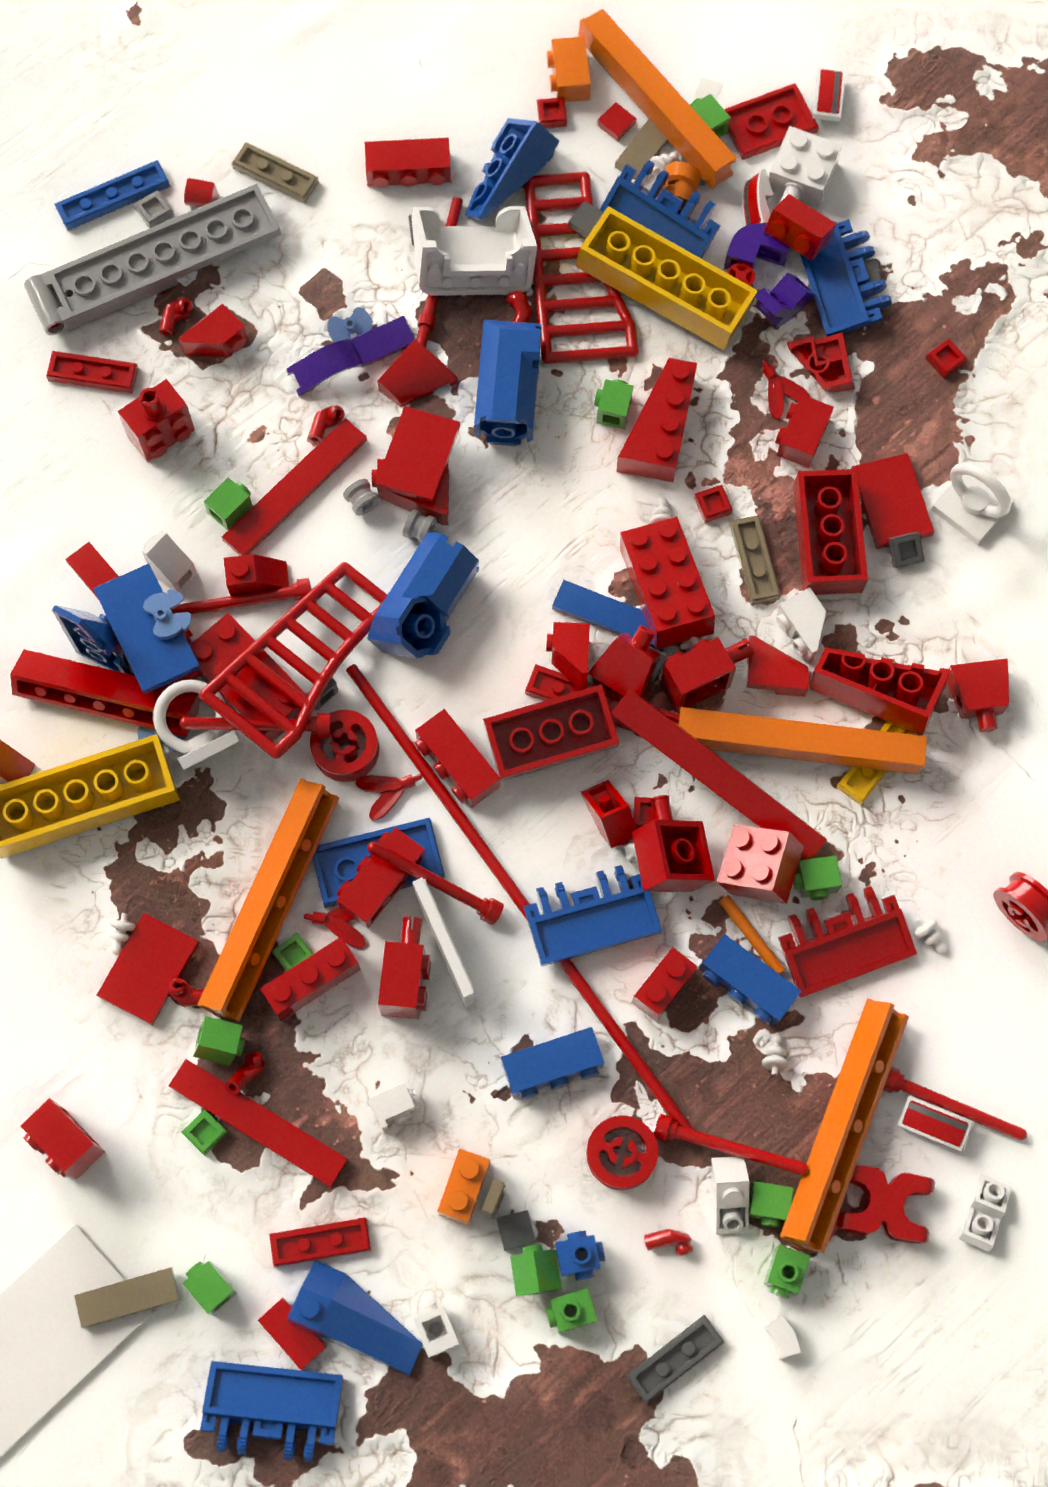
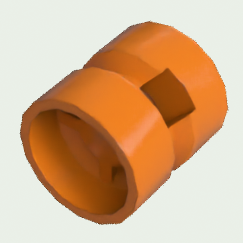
(682, 180)

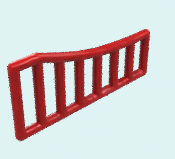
(542, 281)
(320, 680)

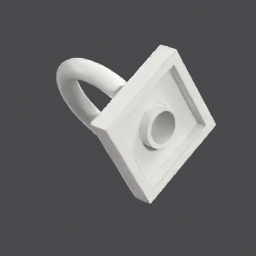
(973, 501)
(199, 746)

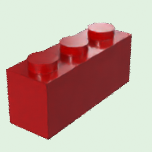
(407, 162)
(456, 759)
(377, 880)
(310, 978)

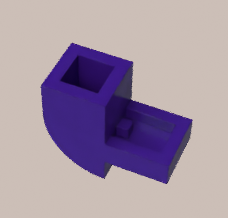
(753, 244)
(784, 300)

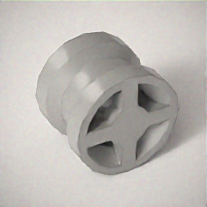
(361, 497)
(418, 525)

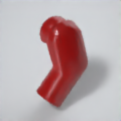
(521, 305)
(173, 313)
(325, 419)
(184, 992)
(247, 1072)
(669, 1237)

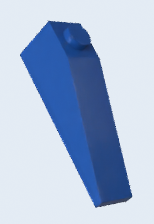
(518, 155)
(92, 637)
(347, 1315)

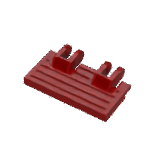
(848, 947)

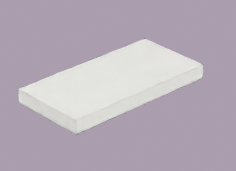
(444, 942)

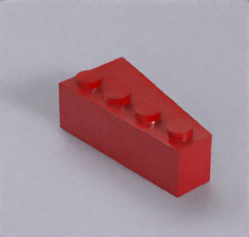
(658, 432)
(880, 687)

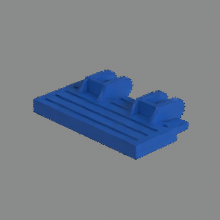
(662, 212)
(837, 280)
(592, 921)
(271, 1400)

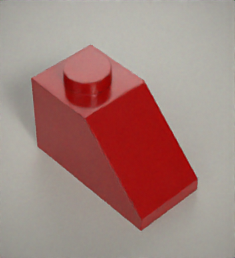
(214, 335)
(254, 574)
(570, 651)
(610, 813)

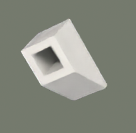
(168, 561)
(803, 620)
(730, 1195)

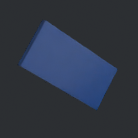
(151, 659)
(339, 859)

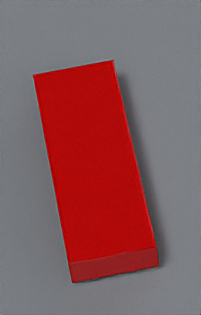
(92, 372)
(320, 1242)

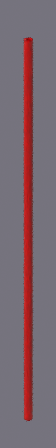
(514, 893)

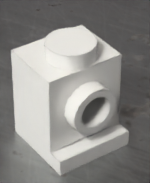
(395, 1105)
(435, 1344)

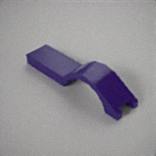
(351, 354)

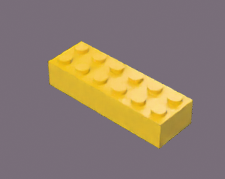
(666, 278)
(84, 795)

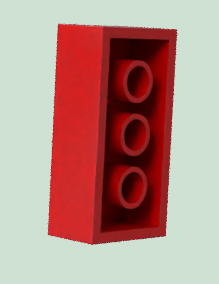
(830, 531)
(667, 582)
(219, 648)
(551, 732)

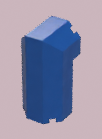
(507, 382)
(423, 598)

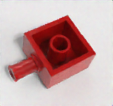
(156, 420)
(702, 671)
(672, 852)
(403, 974)

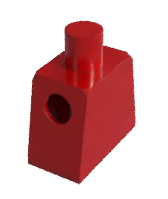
(628, 663)
(980, 691)

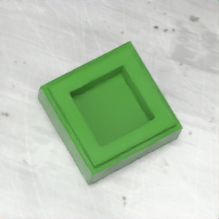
(292, 952)
(204, 1132)

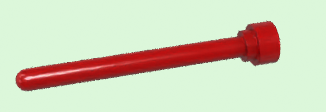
(296, 591)
(317, 725)
(487, 909)
(896, 1082)
(668, 1129)

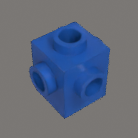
(570, 1265)

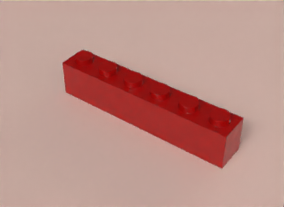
(96, 691)

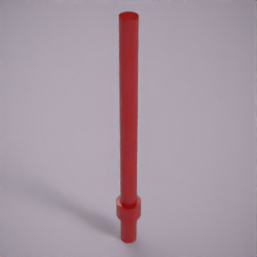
(427, 319)

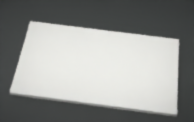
(42, 1337)

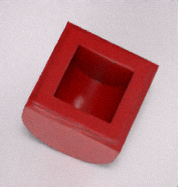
(199, 192)

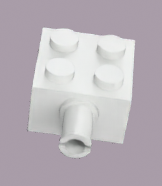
(804, 166)

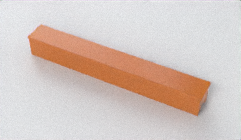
(657, 98)
(805, 740)
(268, 901)
(844, 1127)

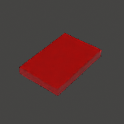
(764, 120)
(418, 454)
(892, 499)
(145, 968)

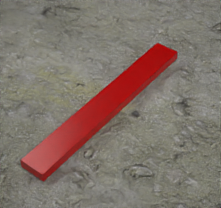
(714, 771)

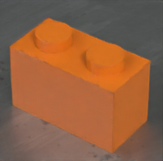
(570, 69)
(464, 1186)

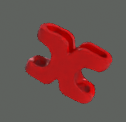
(886, 1205)

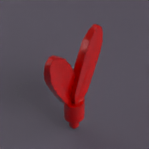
(777, 388)
(390, 787)
(336, 923)

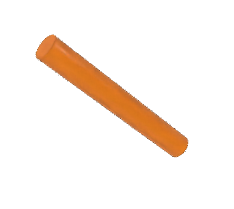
(751, 934)

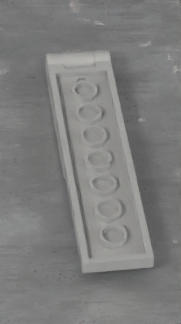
(149, 261)

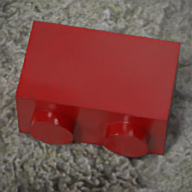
(800, 227)
(804, 431)
(664, 984)

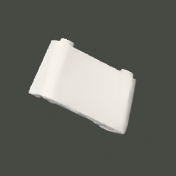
(474, 257)

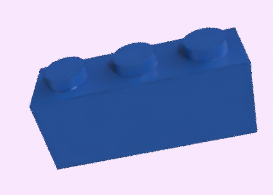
(749, 981)
(552, 1063)

